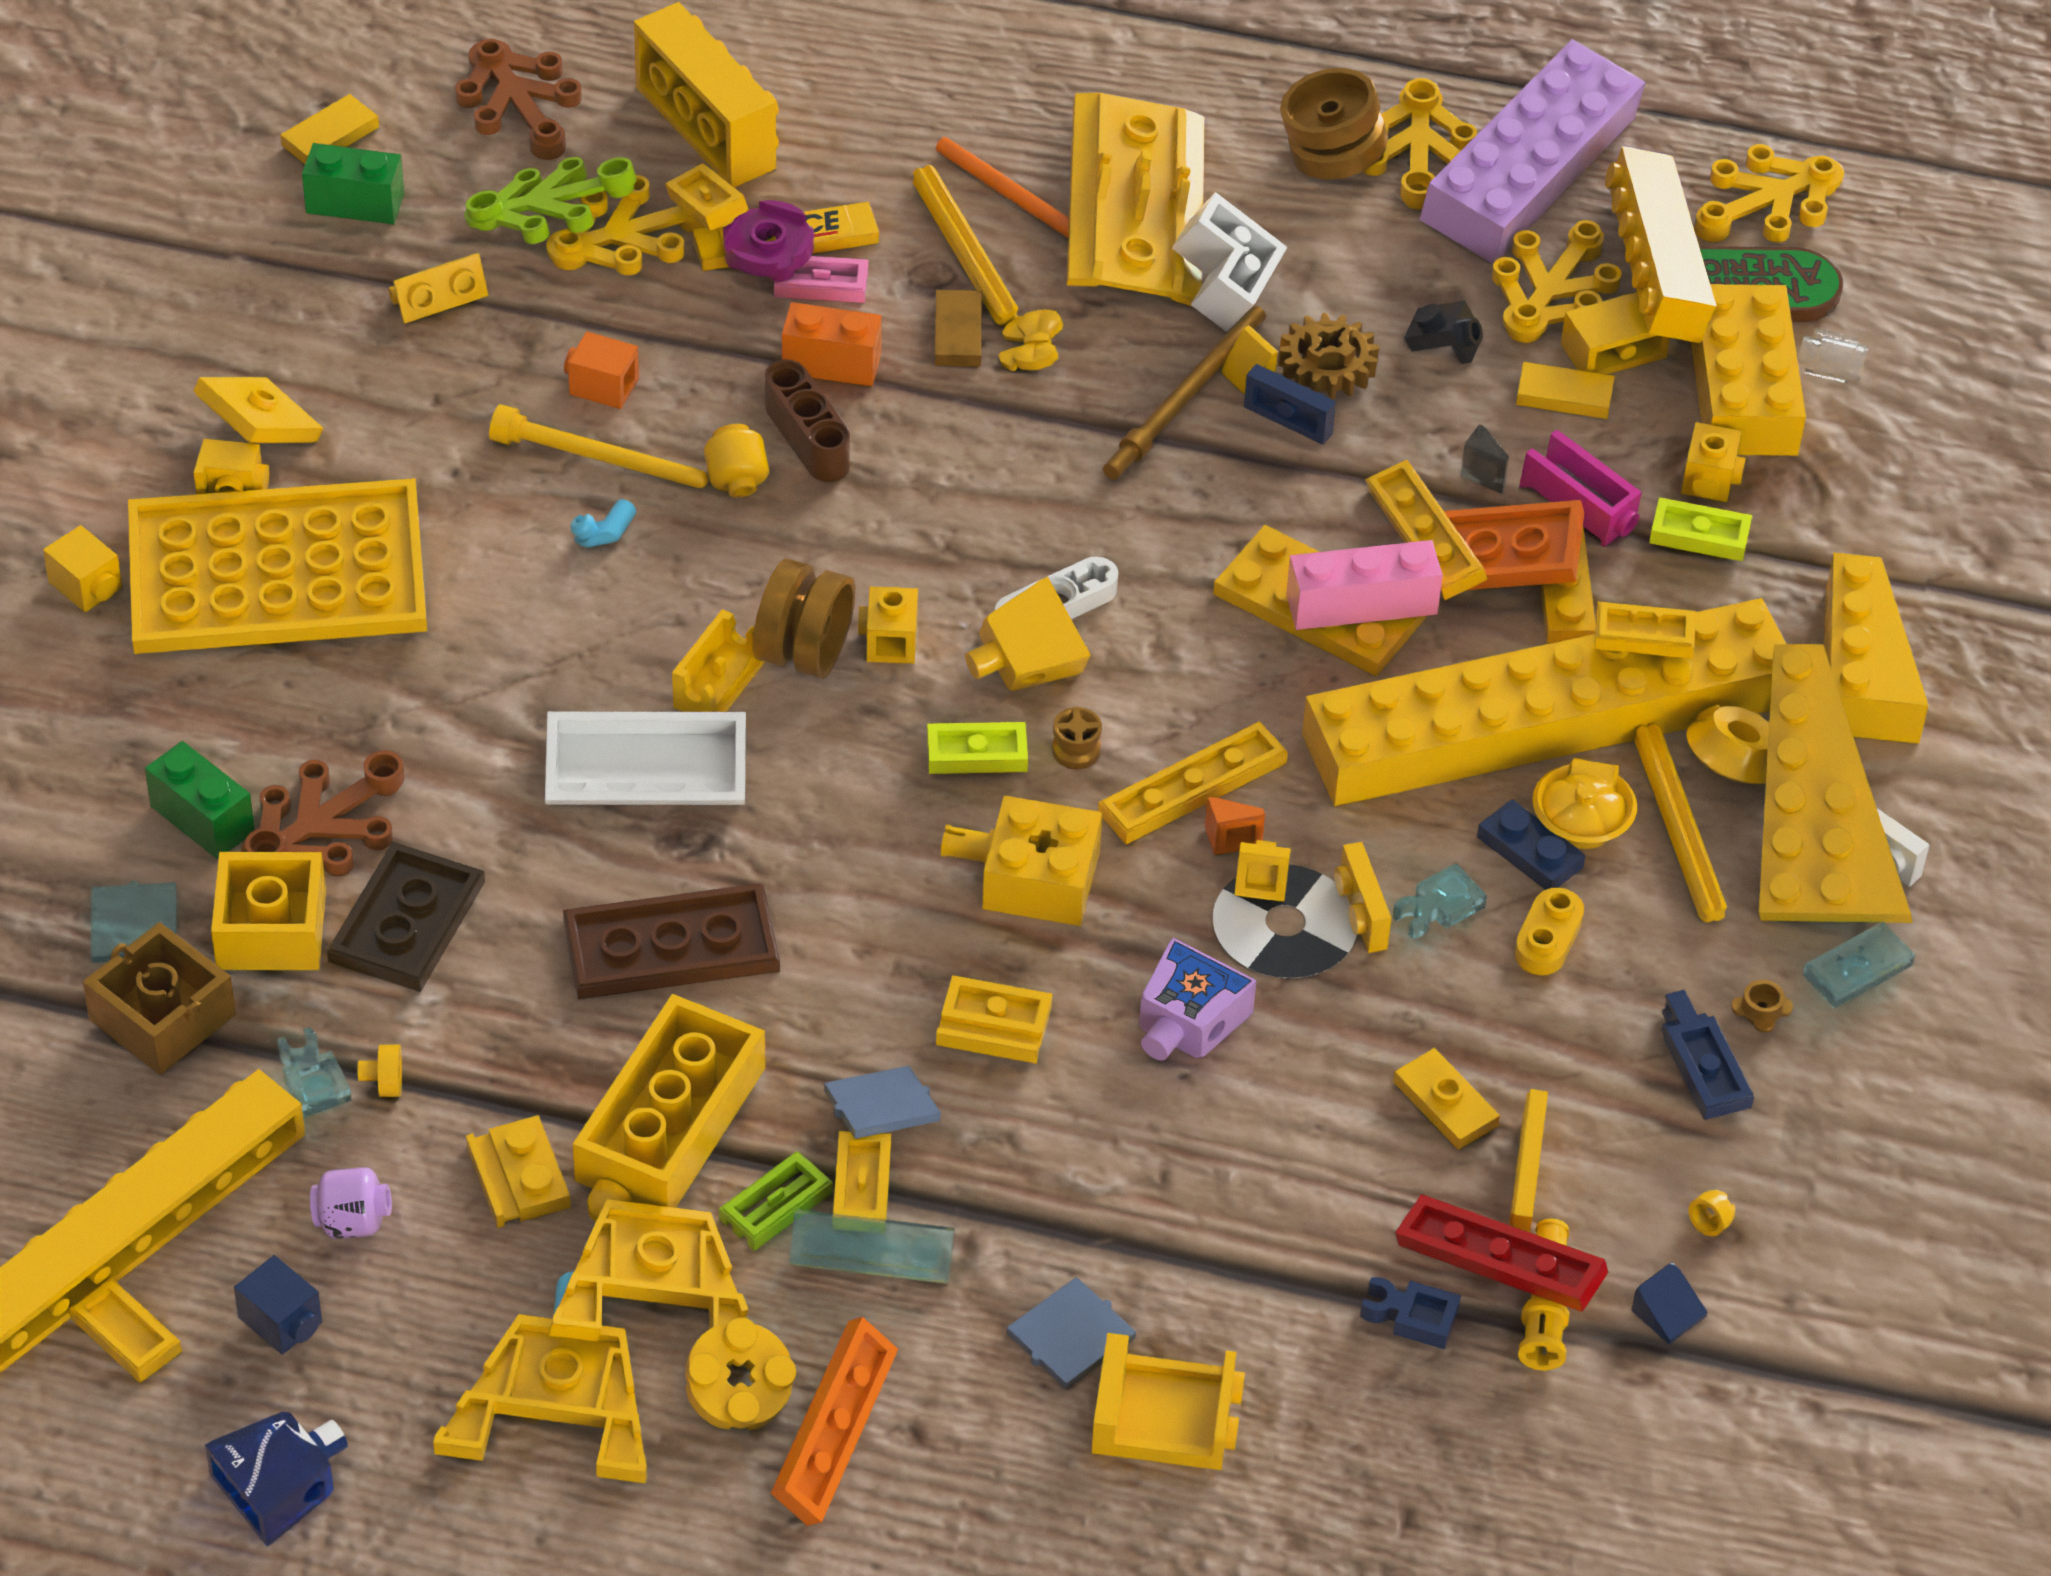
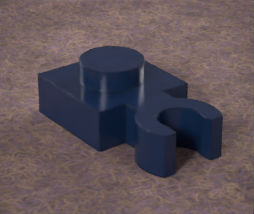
(1419, 1313)

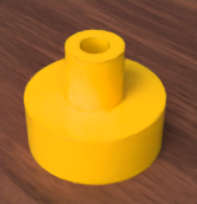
(385, 1070)

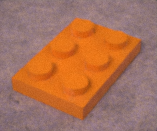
(1523, 542)

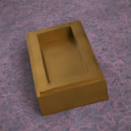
(958, 328)

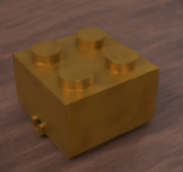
(159, 997)

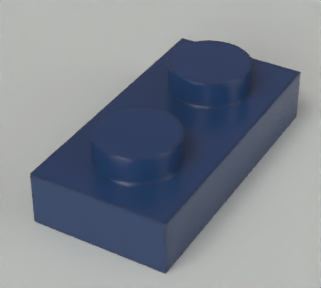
(1289, 404)
(1530, 845)

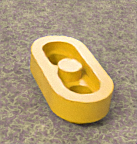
(1555, 923)

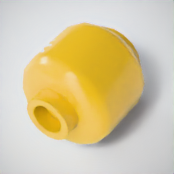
(736, 460)

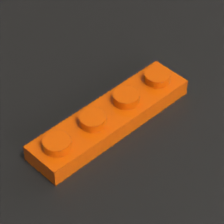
(834, 1421)

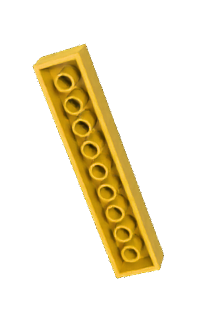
(1531, 705)

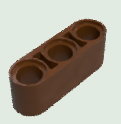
(807, 420)

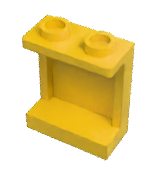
(1165, 1408)

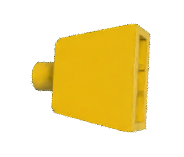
(1029, 641)

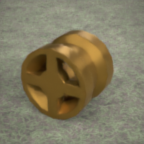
(1086, 730)

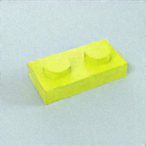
(1700, 529)
(977, 747)

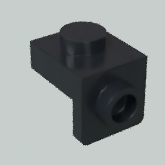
(1446, 326)

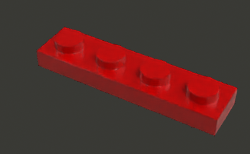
(1502, 1252)

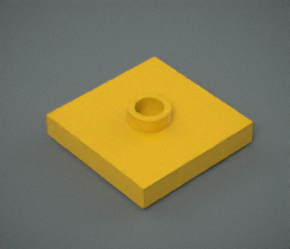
(257, 410)

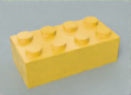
(706, 94)
(1751, 369)
(670, 1103)

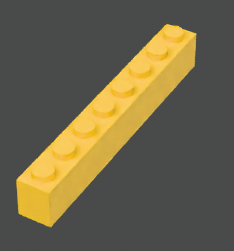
(144, 1208)

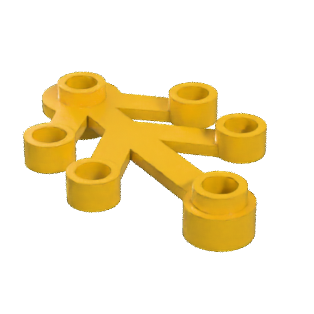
(1421, 102)
(1815, 175)
(573, 250)
(1529, 318)

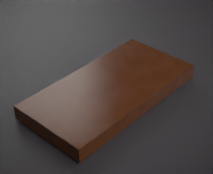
(671, 941)

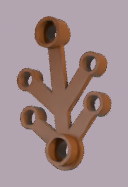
(496, 61)
(382, 777)

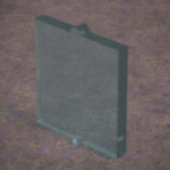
(128, 912)

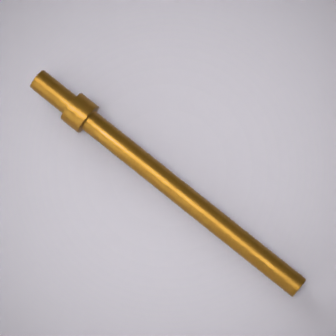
(1139, 440)

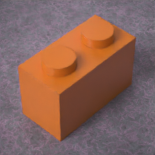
(833, 342)

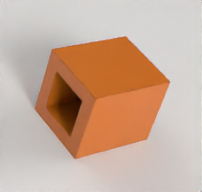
(602, 369)

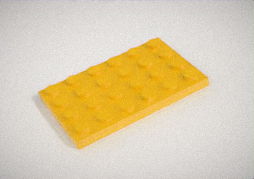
(275, 566)

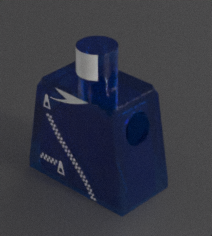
(275, 1471)

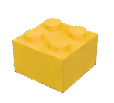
(268, 911)

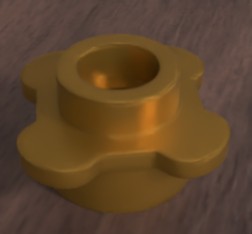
(1758, 995)

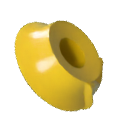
(1731, 743)
(1585, 803)

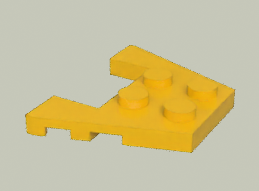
(648, 1257)
(554, 1382)

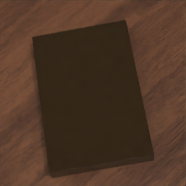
(406, 916)

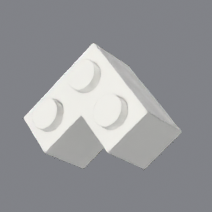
(1233, 255)

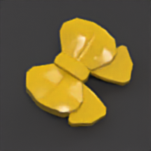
(1036, 332)

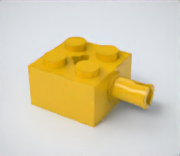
(1034, 859)

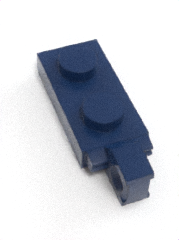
(1704, 1059)

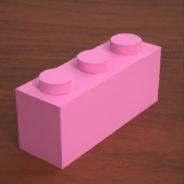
(1364, 584)

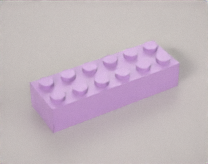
(1532, 151)

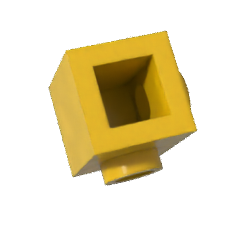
(1713, 462)
(890, 624)

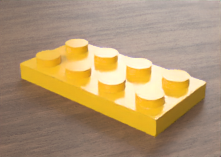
(1259, 586)

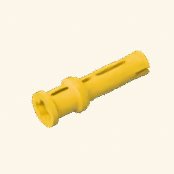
(1543, 1317)

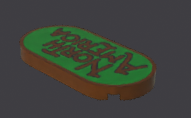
(1810, 278)

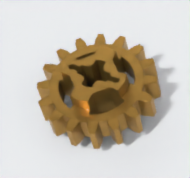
(1328, 355)

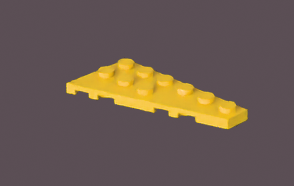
(1821, 824)

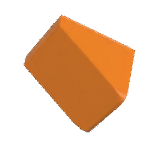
(1232, 823)

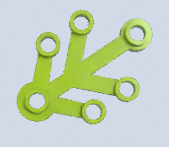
(494, 209)

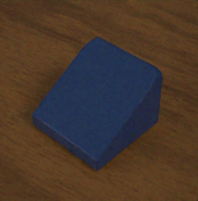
(1668, 1304)

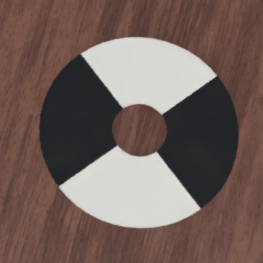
(1318, 947)

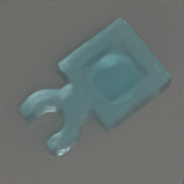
(1441, 897)
(313, 1076)

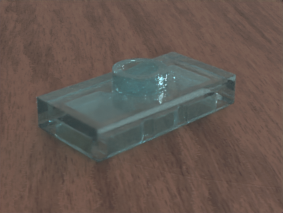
(1859, 964)

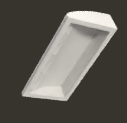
(645, 758)

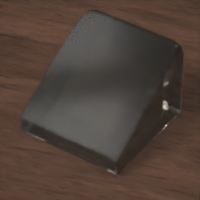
(1485, 460)

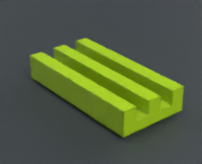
(781, 1205)

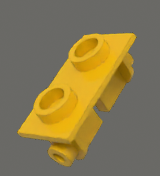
(439, 288)

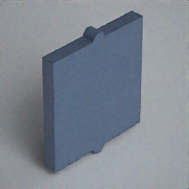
(882, 1102)
(1068, 1332)

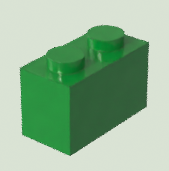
(353, 183)
(199, 799)

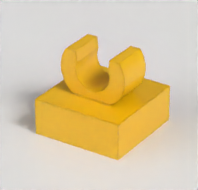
(1262, 871)

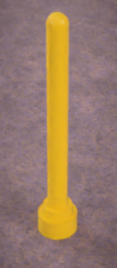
(510, 426)

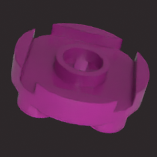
(774, 258)

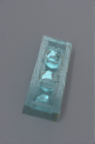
(872, 1246)

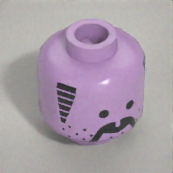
(349, 1203)

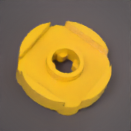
(739, 1406)

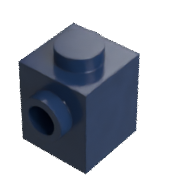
(278, 1305)

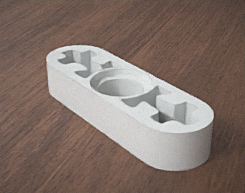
(1075, 579)

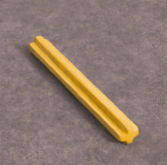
(965, 244)
(1680, 823)

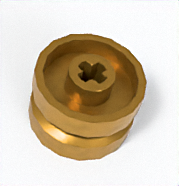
(1333, 123)
(804, 618)

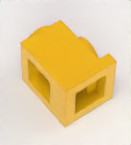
(229, 467)

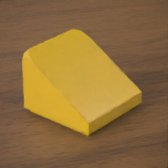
(1246, 353)

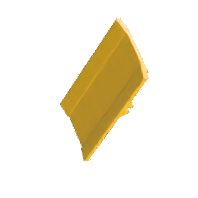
(1132, 194)

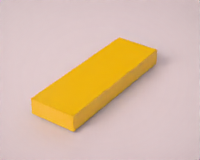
(1528, 1160)

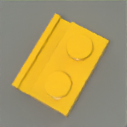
(994, 1019)
(518, 1171)

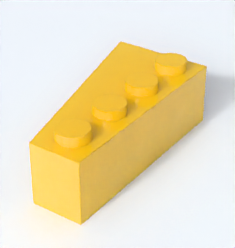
(1871, 652)

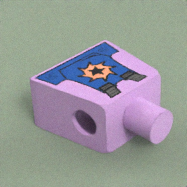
(1192, 1003)

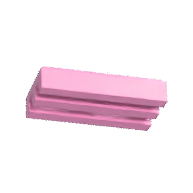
(827, 280)

